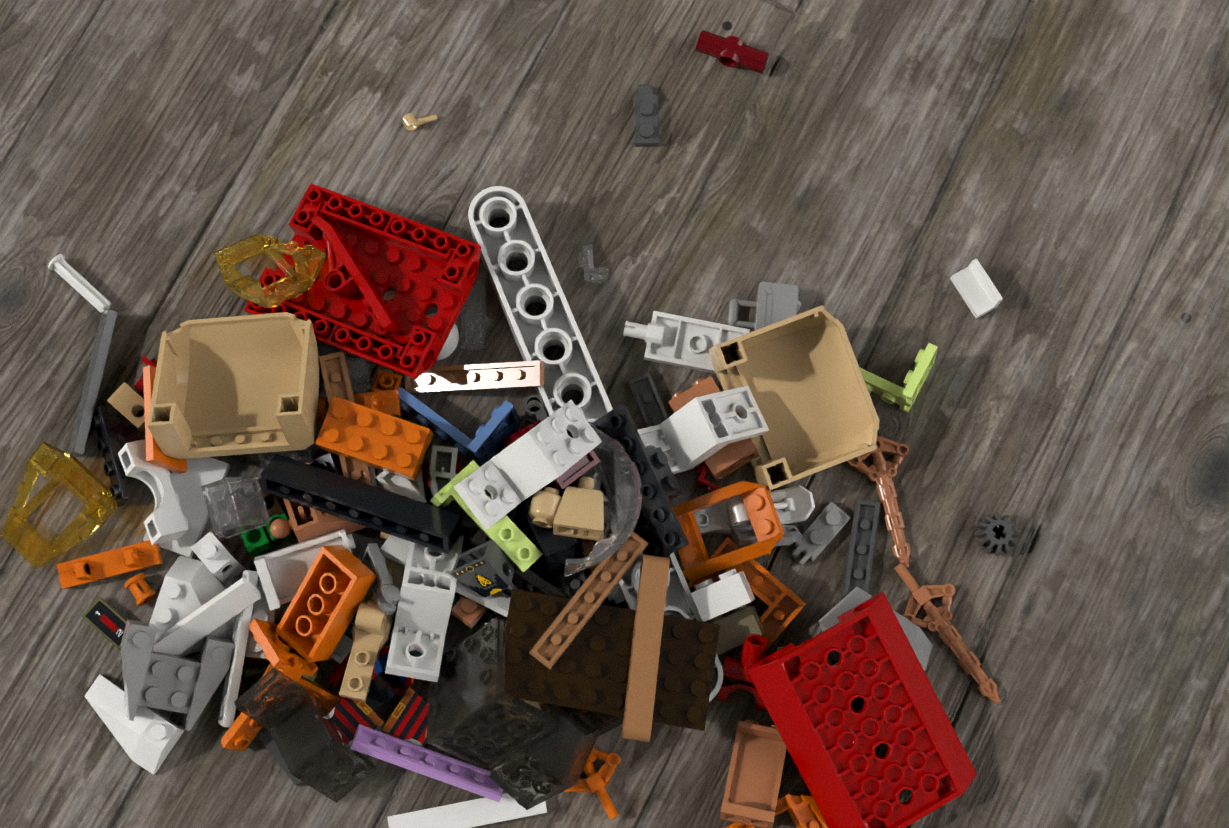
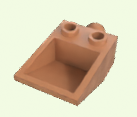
(309, 523)

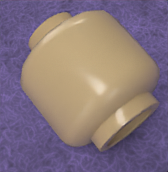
(544, 507)

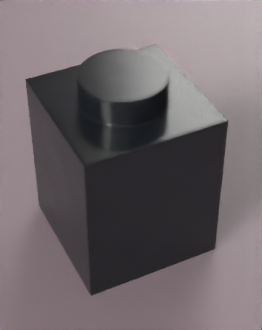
(382, 689)

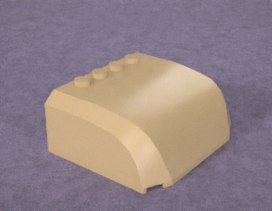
(236, 386)
(806, 393)

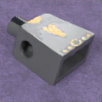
(485, 570)

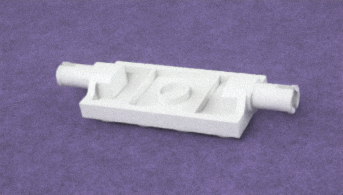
(681, 339)

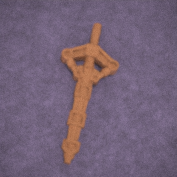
(882, 474)
(938, 620)

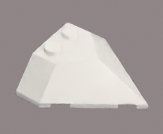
(183, 591)

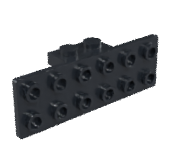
(657, 518)

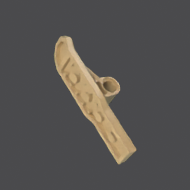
(369, 634)

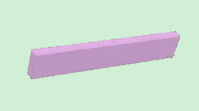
(425, 762)

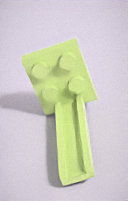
(913, 381)
(504, 532)

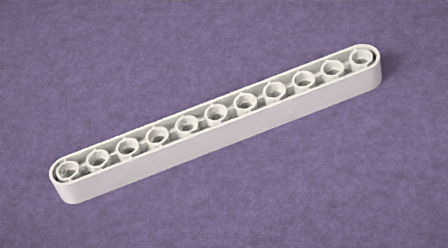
(556, 328)

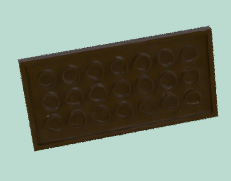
(597, 662)

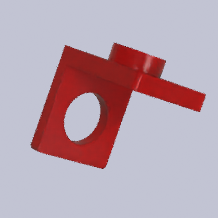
(703, 470)

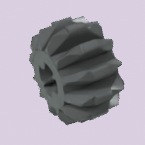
(1005, 533)

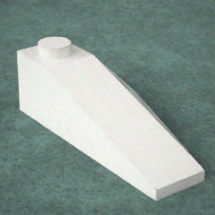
(146, 738)

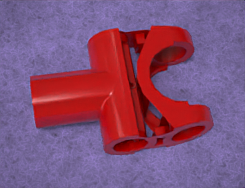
(733, 668)

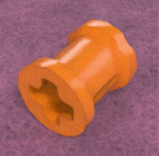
(139, 581)

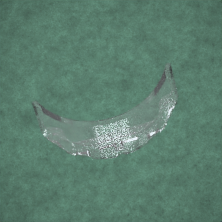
(624, 501)

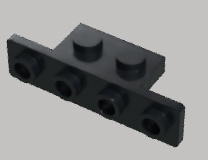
(110, 443)

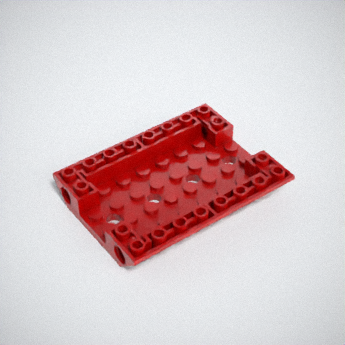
(399, 255)
(838, 745)

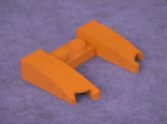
(781, 600)

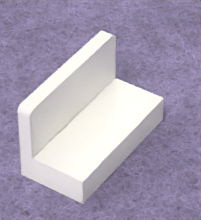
(976, 289)

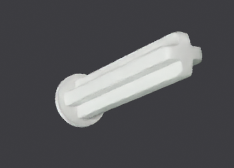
(79, 283)

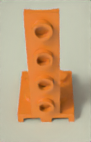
(283, 658)

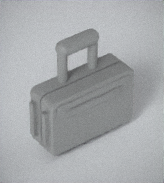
(772, 305)

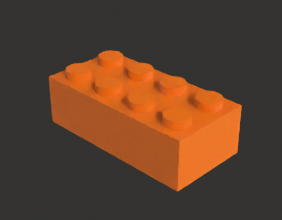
(374, 438)
(325, 603)

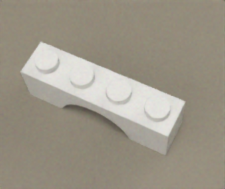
(167, 519)

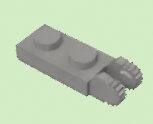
(382, 588)

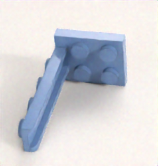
(487, 438)

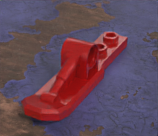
(346, 267)

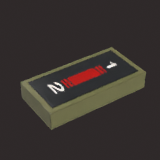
(106, 621)

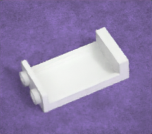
(285, 569)

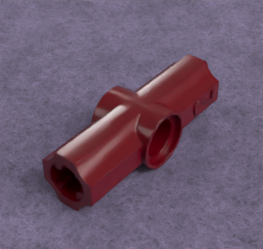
(732, 51)

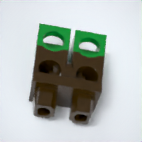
(257, 540)

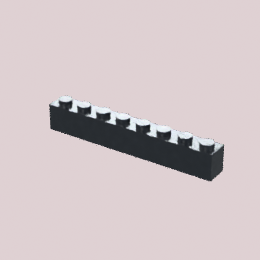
(362, 503)

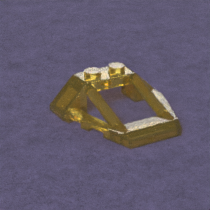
(298, 280)
(80, 481)

